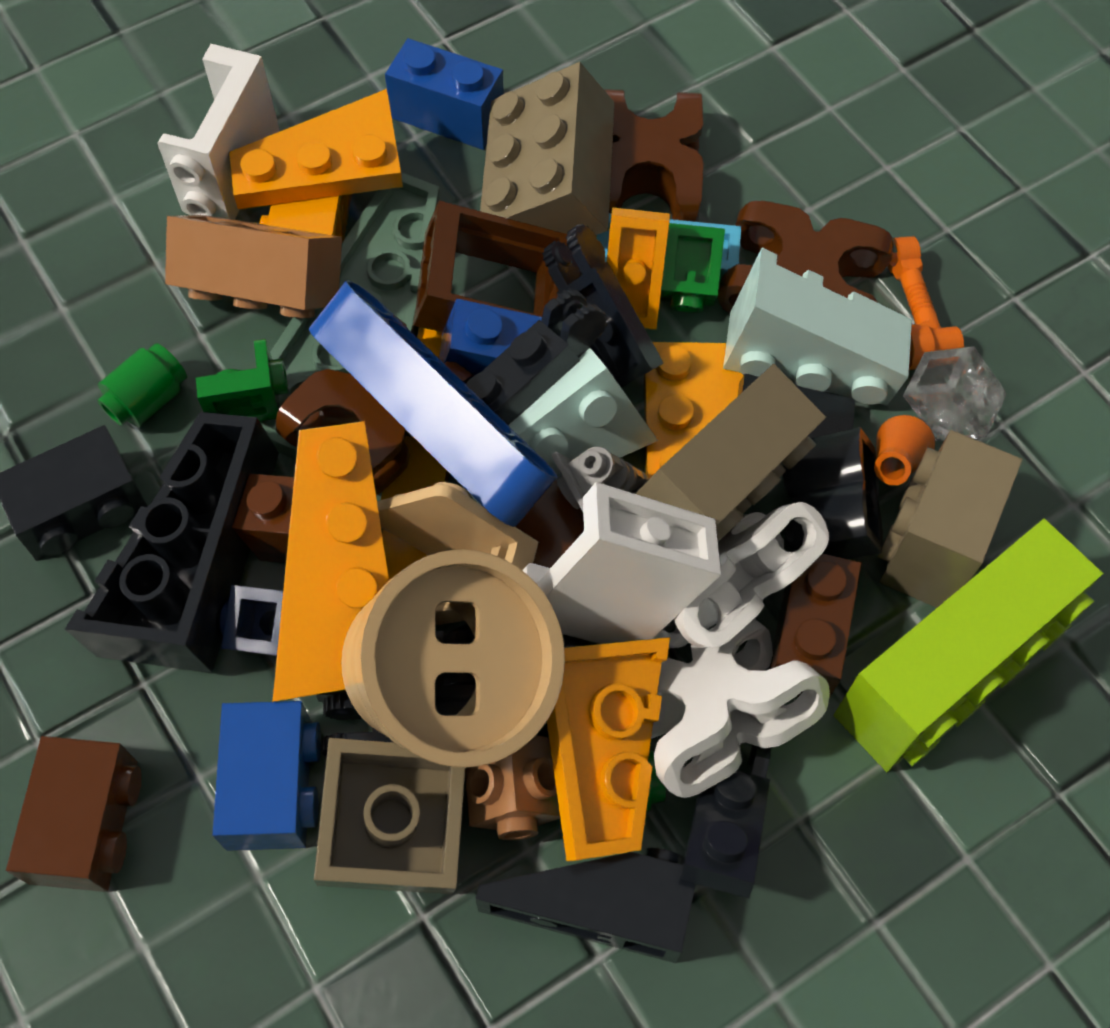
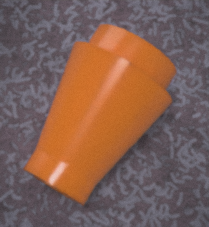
(900, 448)

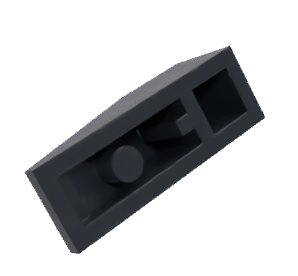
(612, 901)

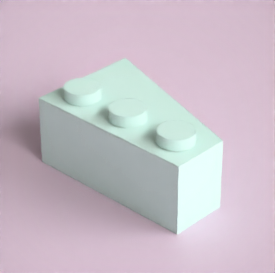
(817, 335)
(581, 413)

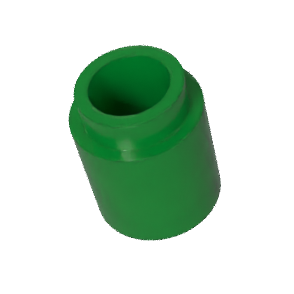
(141, 385)

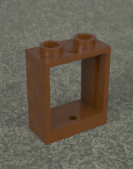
(481, 236)

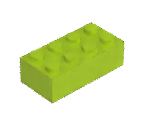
(968, 647)

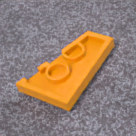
(320, 158)
(603, 744)

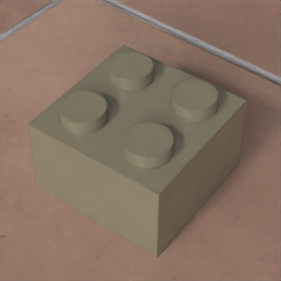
(947, 518)
(388, 819)

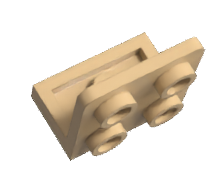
(447, 520)

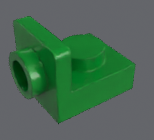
(692, 267)
(247, 391)

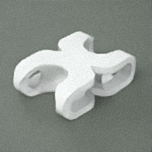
(751, 569)
(727, 702)

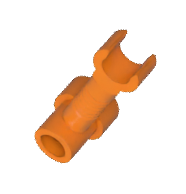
(927, 331)

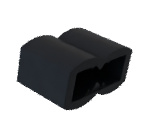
(844, 489)

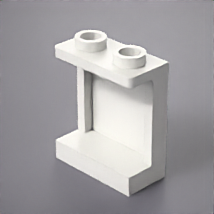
(237, 117)
(629, 567)

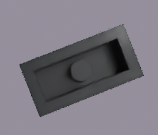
(69, 493)

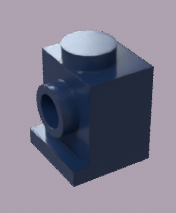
(247, 619)

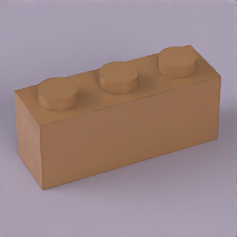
(252, 263)

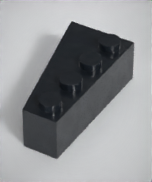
(179, 564)

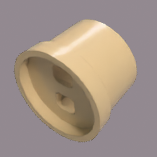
(515, 658)

